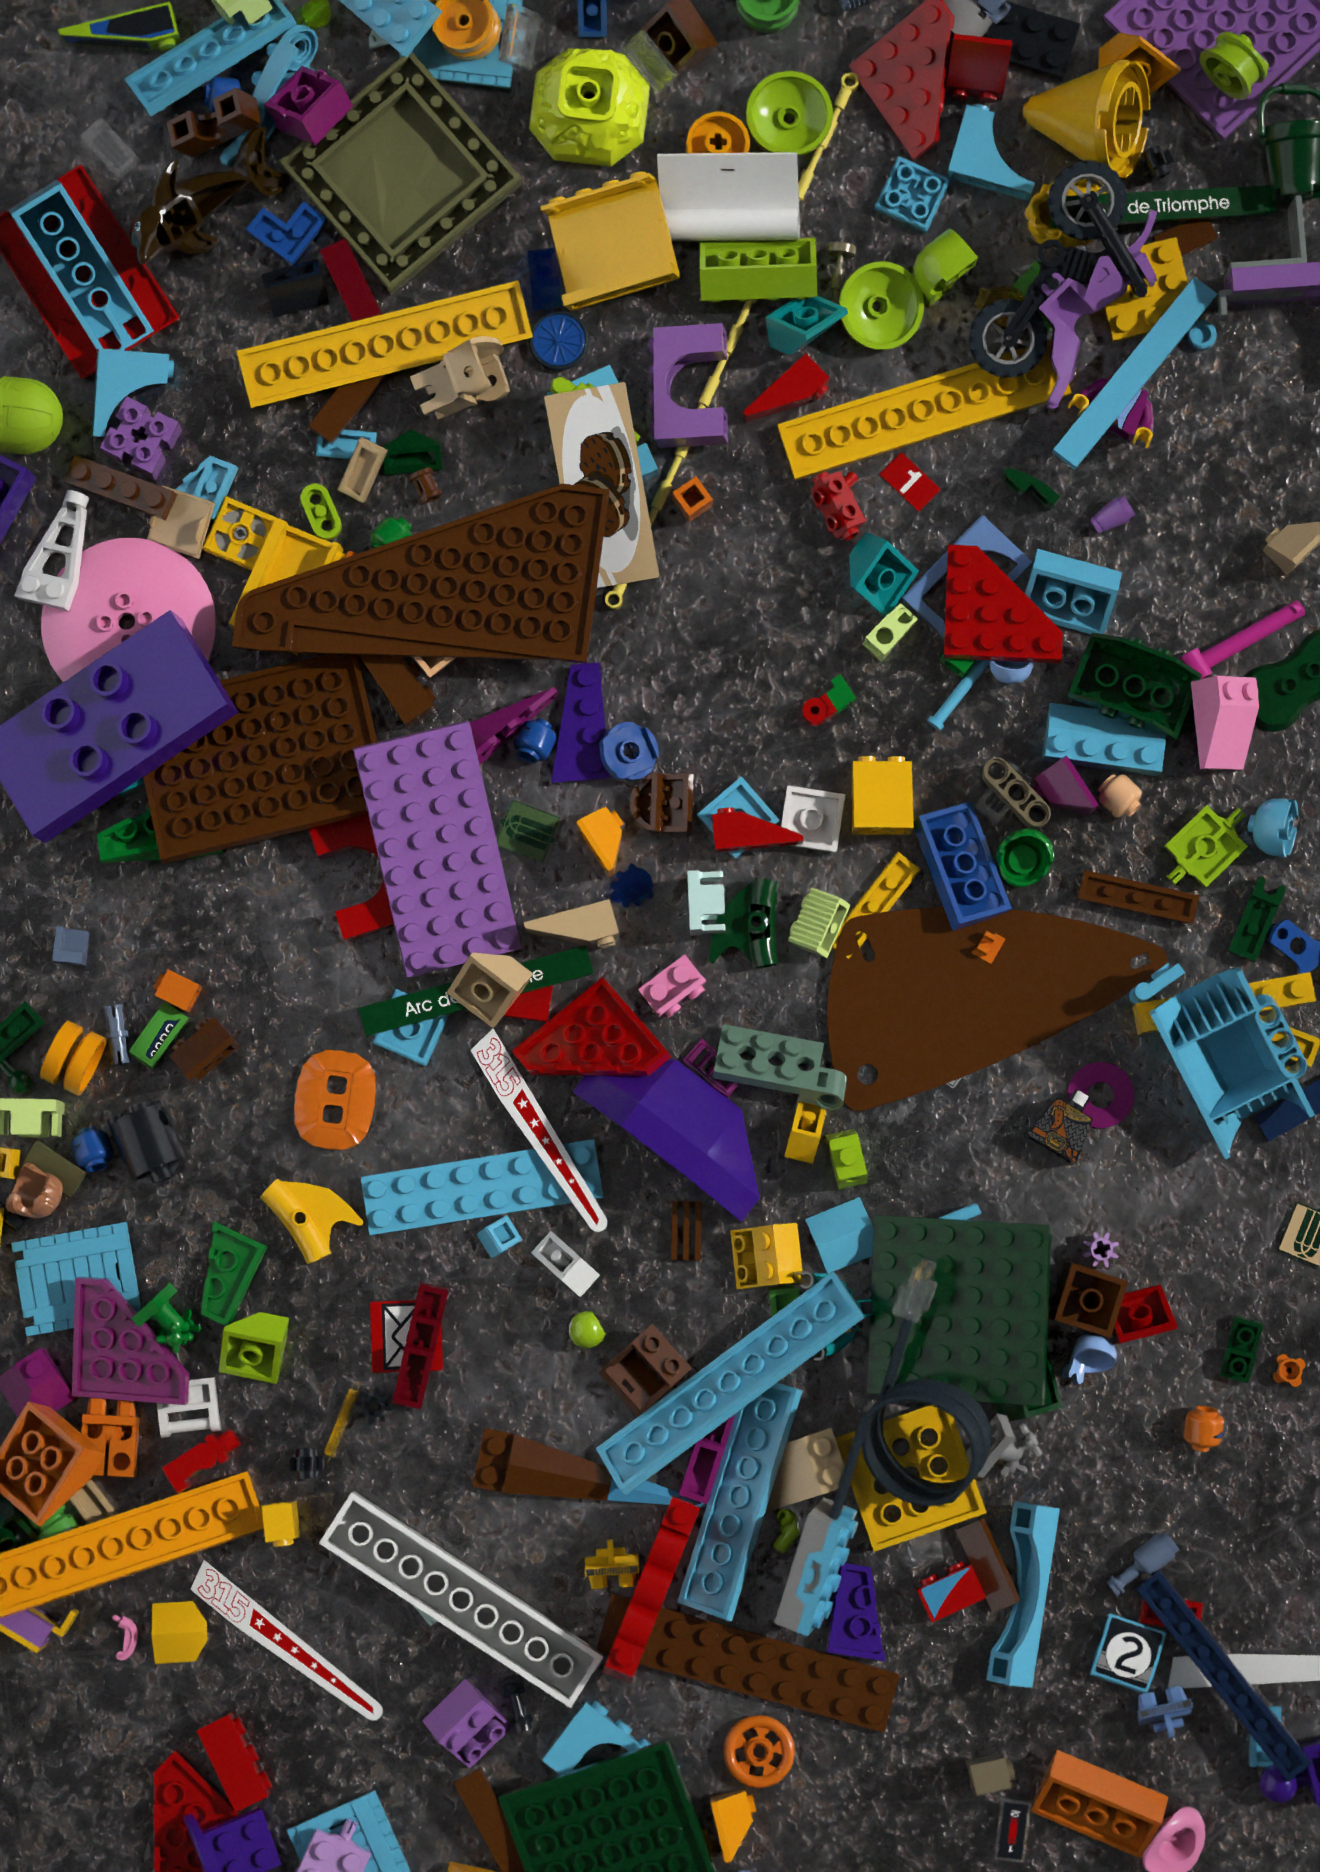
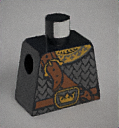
(1063, 1127)

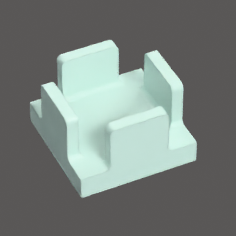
(705, 902)

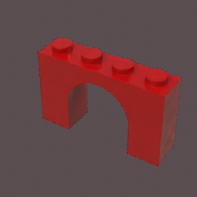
(343, 836)

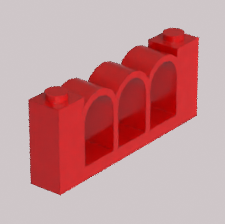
(651, 1590)

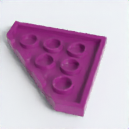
(117, 1356)

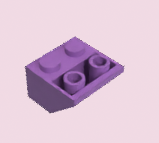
(467, 1723)

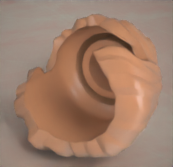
(34, 1193)

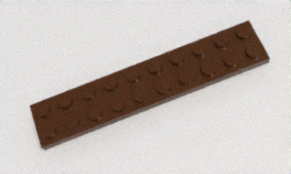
(760, 1666)

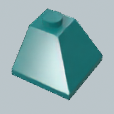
(801, 322)
(879, 572)

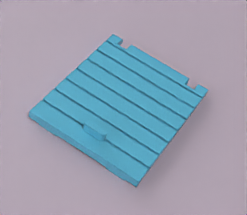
(483, 71)
(54, 1262)
(371, 1832)

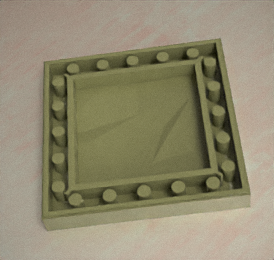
(402, 173)

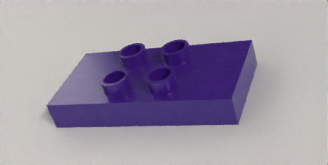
(110, 726)

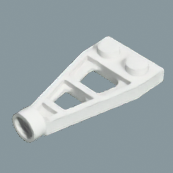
(49, 589)

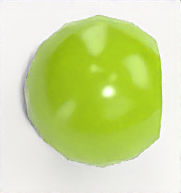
(586, 1330)

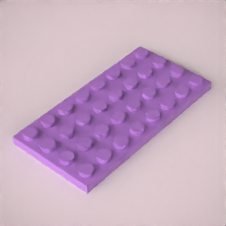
(437, 847)

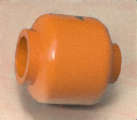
(1203, 1428)

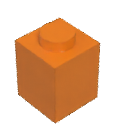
(692, 499)
(177, 990)

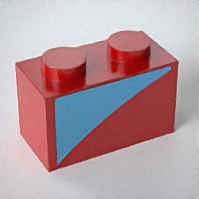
(950, 1592)

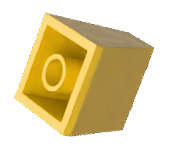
(882, 796)

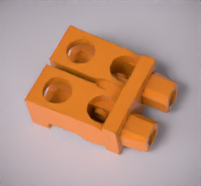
(117, 1433)

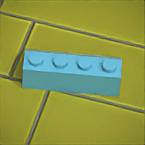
(1101, 741)

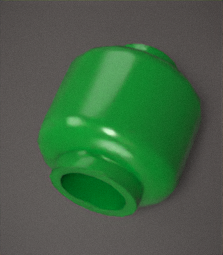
(389, 530)

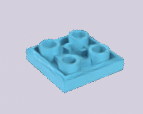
(912, 194)

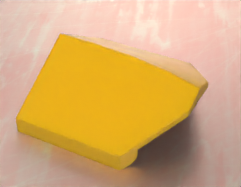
(177, 1632)

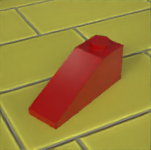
(792, 389)
(743, 832)

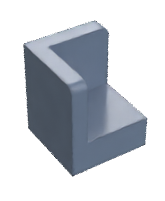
(70, 946)

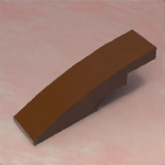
(489, 1819)

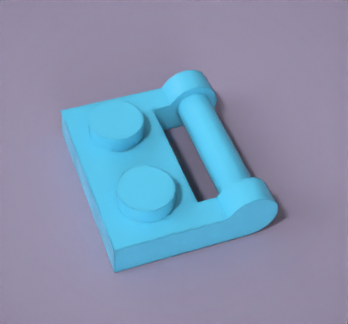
(1161, 978)

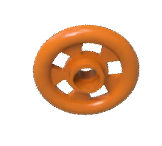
(784, 1747)

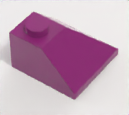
(1064, 788)
(36, 1381)

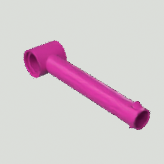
(1204, 661)

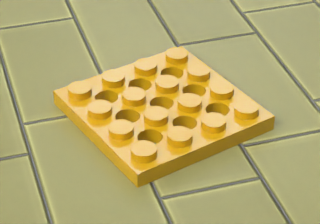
(912, 1523)

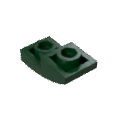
(1241, 1348)

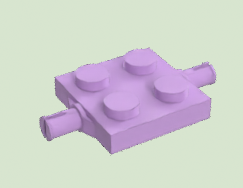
(334, 1852)

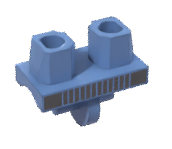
(1176, 1707)

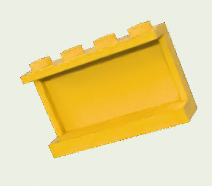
(286, 554)

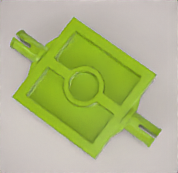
(1205, 846)

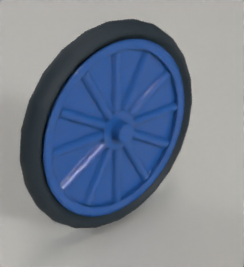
(558, 340)

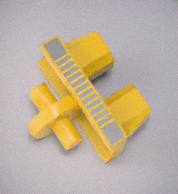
(611, 1562)

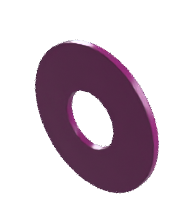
(1121, 1087)

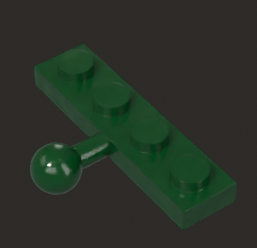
(13, 1034)

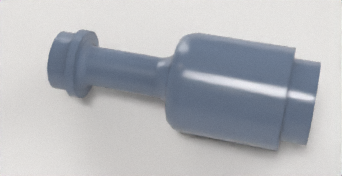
(1148, 1559)

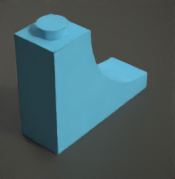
(978, 160)
(119, 375)

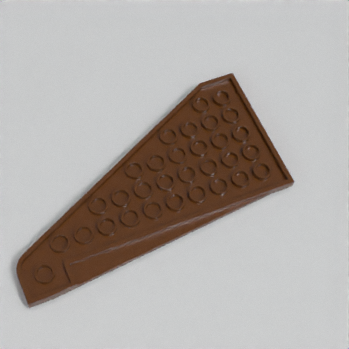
(477, 587)

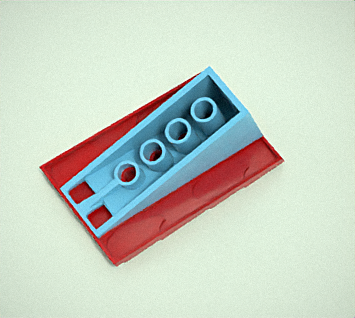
(94, 290)

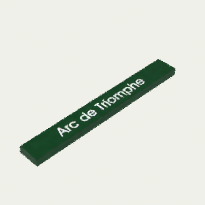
(1191, 204)
(436, 1002)

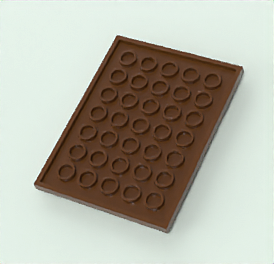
(270, 766)

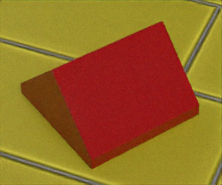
(1143, 1315)

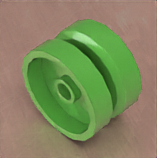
(767, 15)

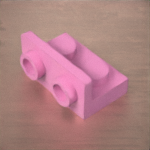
(672, 987)

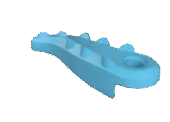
(281, 65)

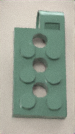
(818, 1086)

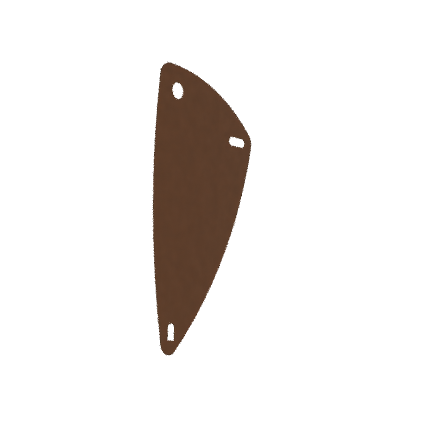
(940, 1012)

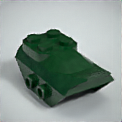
(1136, 684)

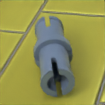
(116, 1035)

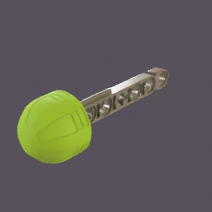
(28, 416)

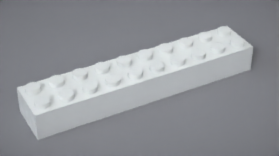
(461, 1599)

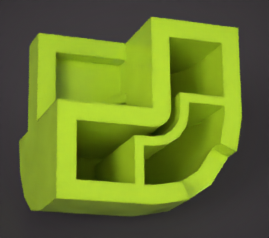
(942, 264)

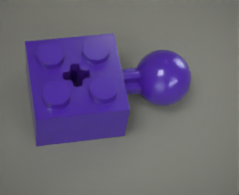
(1279, 1790)

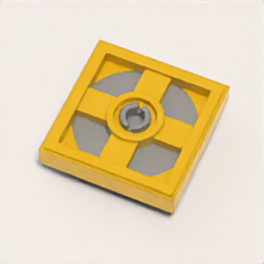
(238, 533)

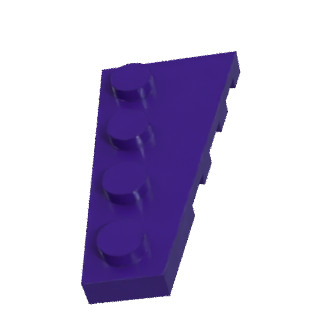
(581, 728)

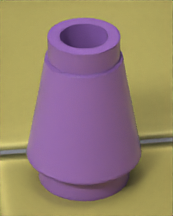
(1112, 515)

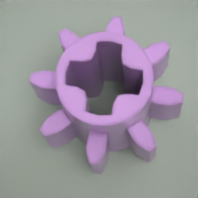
(1093, 1245)

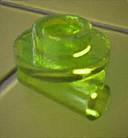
(316, 13)

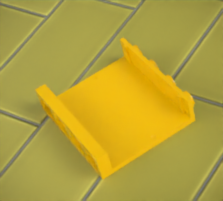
(612, 240)

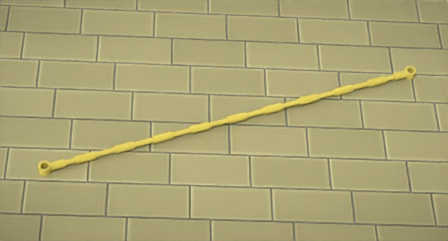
(736, 330)

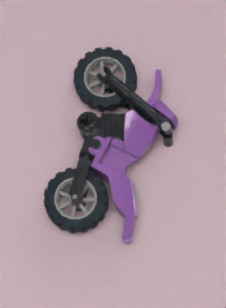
(1066, 300)

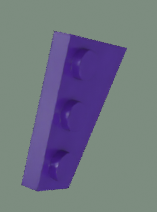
(854, 1616)

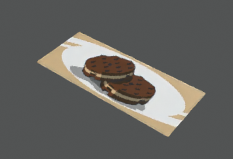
(599, 450)

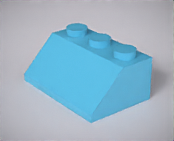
(1073, 591)

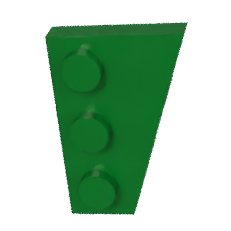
(230, 1271)

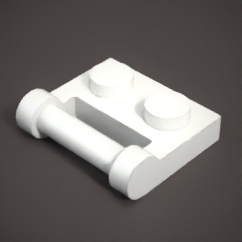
(201, 1396)

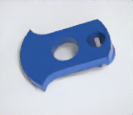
(1308, 958)

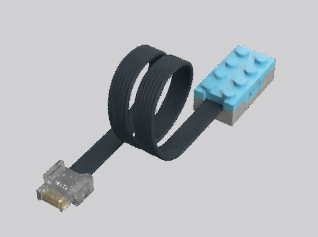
(830, 1522)

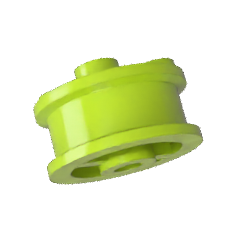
(1234, 65)

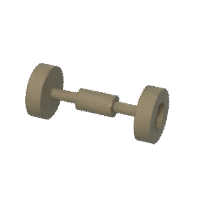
(839, 250)

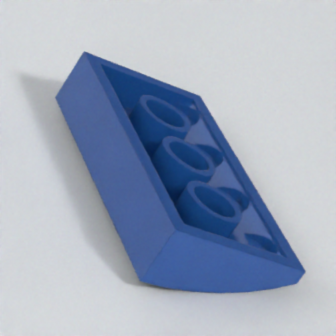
(961, 865)

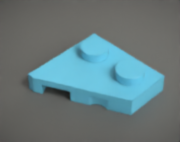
(210, 481)

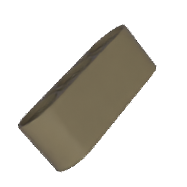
(1013, 779)

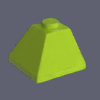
(254, 1347)

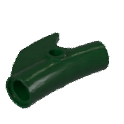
(757, 943)

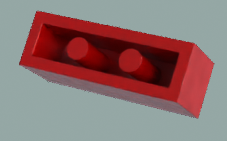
(235, 1761)

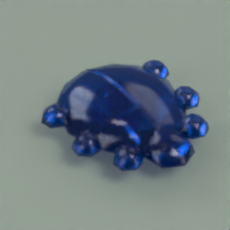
(632, 886)

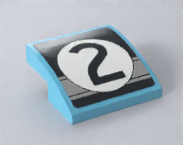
(1127, 1653)

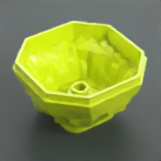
(594, 128)

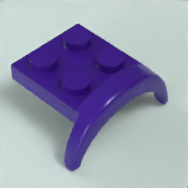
(235, 1845)

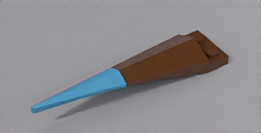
(530, 1468)

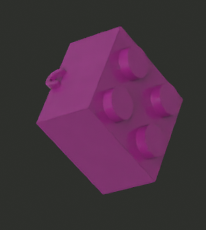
(308, 105)

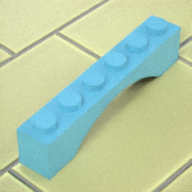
(1016, 1651)

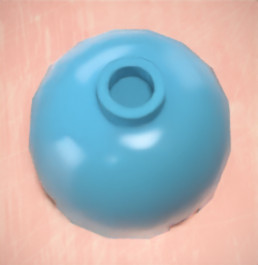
(1274, 826)

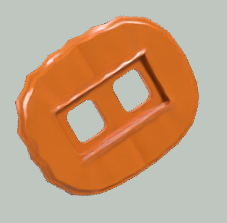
(357, 1101)

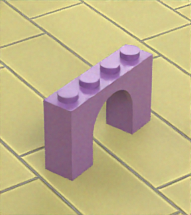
(671, 351)

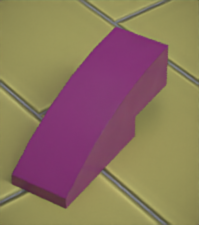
(705, 1463)

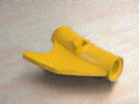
(321, 1210)

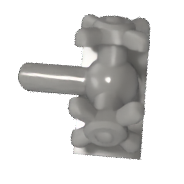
(1005, 1448)

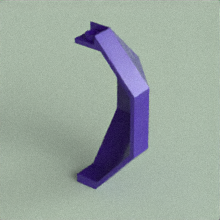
(685, 1126)

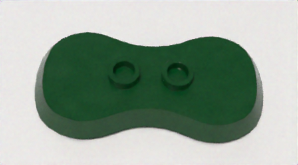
(1288, 685)

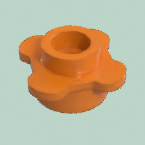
(1297, 1366)

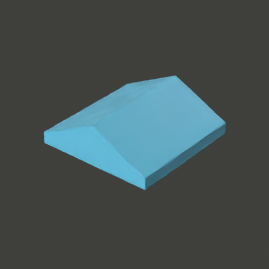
(842, 1235)

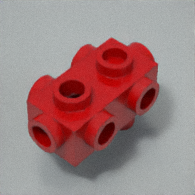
(838, 504)

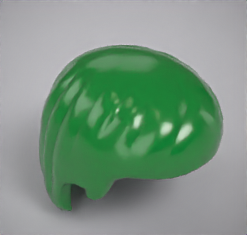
(1024, 857)

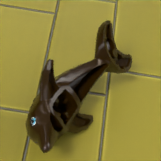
(181, 208)

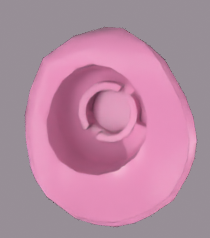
(1176, 1843)

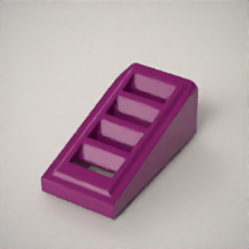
(702, 1044)

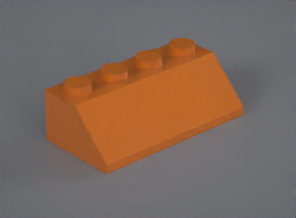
(1099, 1804)

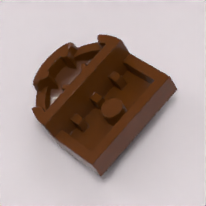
(664, 802)

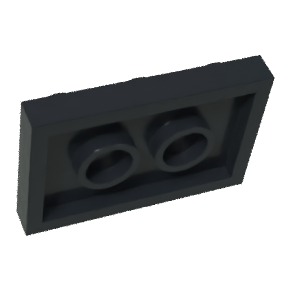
(1038, 40)

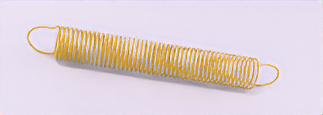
(340, 1417)

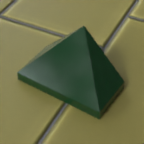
(412, 453)

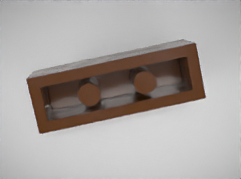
(400, 686)

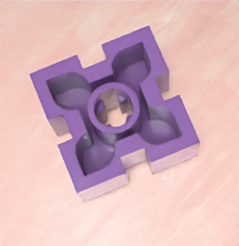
(145, 455)

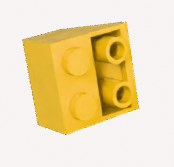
(766, 1255)

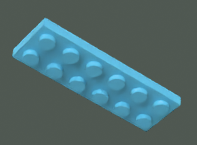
(205, 57)

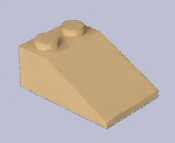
(583, 925)
(807, 1469)

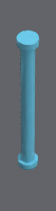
(958, 693)

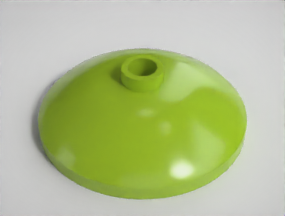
(794, 96)
(899, 302)

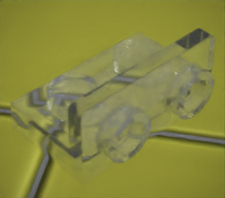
(519, 37)

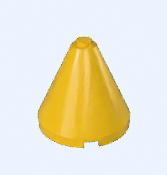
(1096, 115)

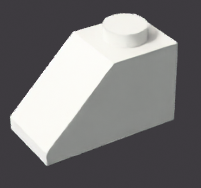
(565, 1263)

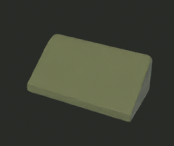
(54, 1163)

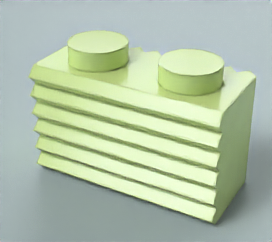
(818, 922)

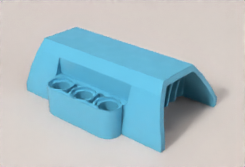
(1230, 1052)

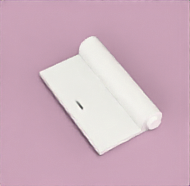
(730, 196)

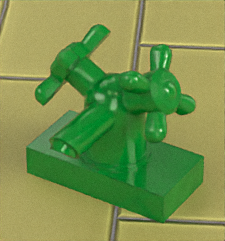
(172, 1326)

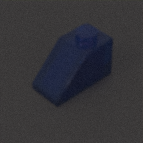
(544, 279)

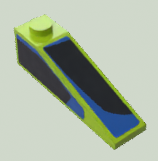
(137, 29)

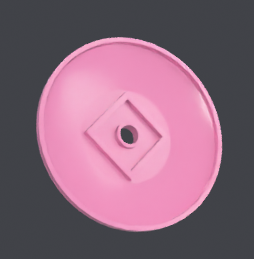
(120, 580)

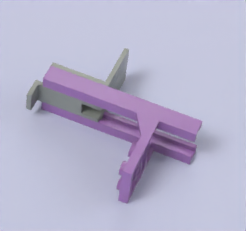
(1273, 279)

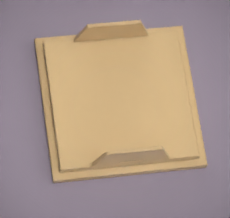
(185, 524)

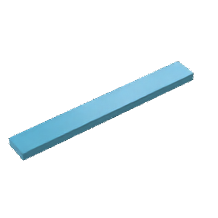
(1134, 373)

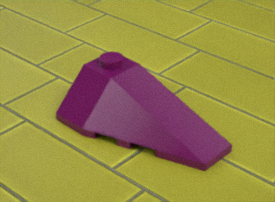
(497, 728)

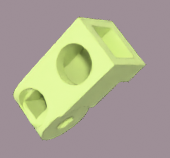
(889, 632)

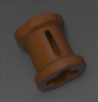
(425, 486)

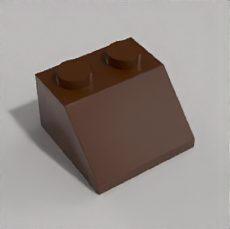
(680, 35)
(203, 1049)
(1088, 1299)

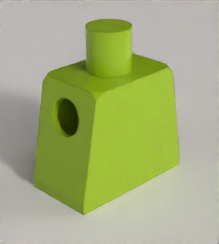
(847, 1158)

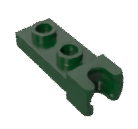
(1255, 921)

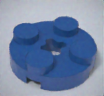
(618, 764)

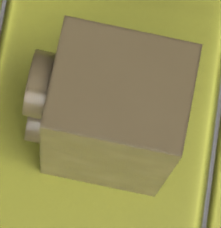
(990, 1773)

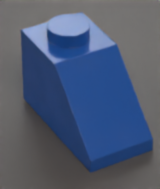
(592, 18)

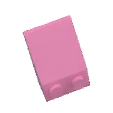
(1224, 720)

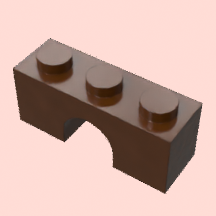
(197, 133)

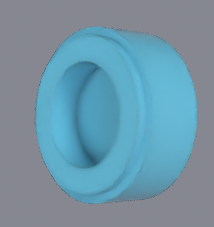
(1201, 335)

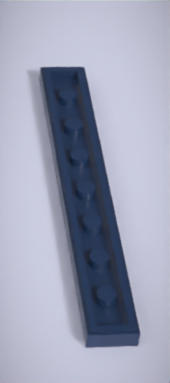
(1224, 1676)

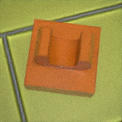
(989, 946)

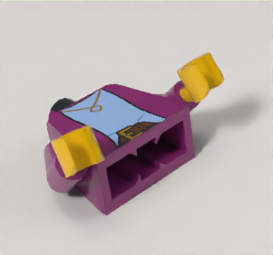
(1133, 423)

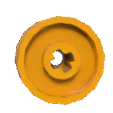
(470, 40)
(718, 130)
(73, 1058)

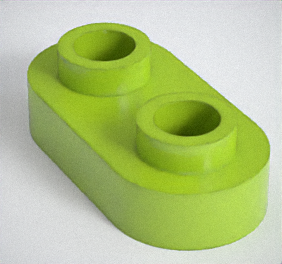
(322, 512)

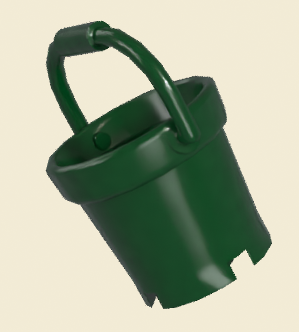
(1291, 148)

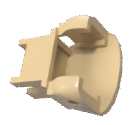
(452, 387)

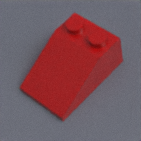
(977, 68)

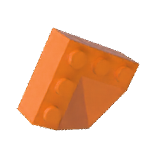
(44, 1462)

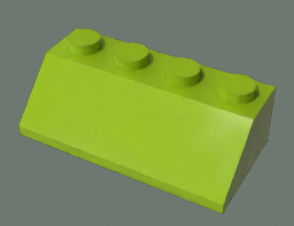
(758, 270)

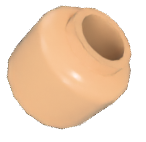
(1120, 795)

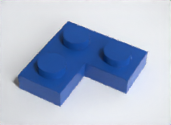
(289, 238)

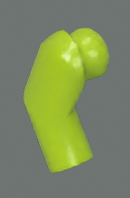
(789, 1530)

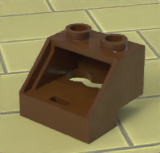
(638, 1377)

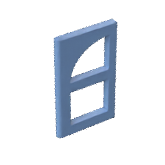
(980, 534)

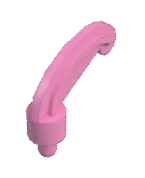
(130, 1636)

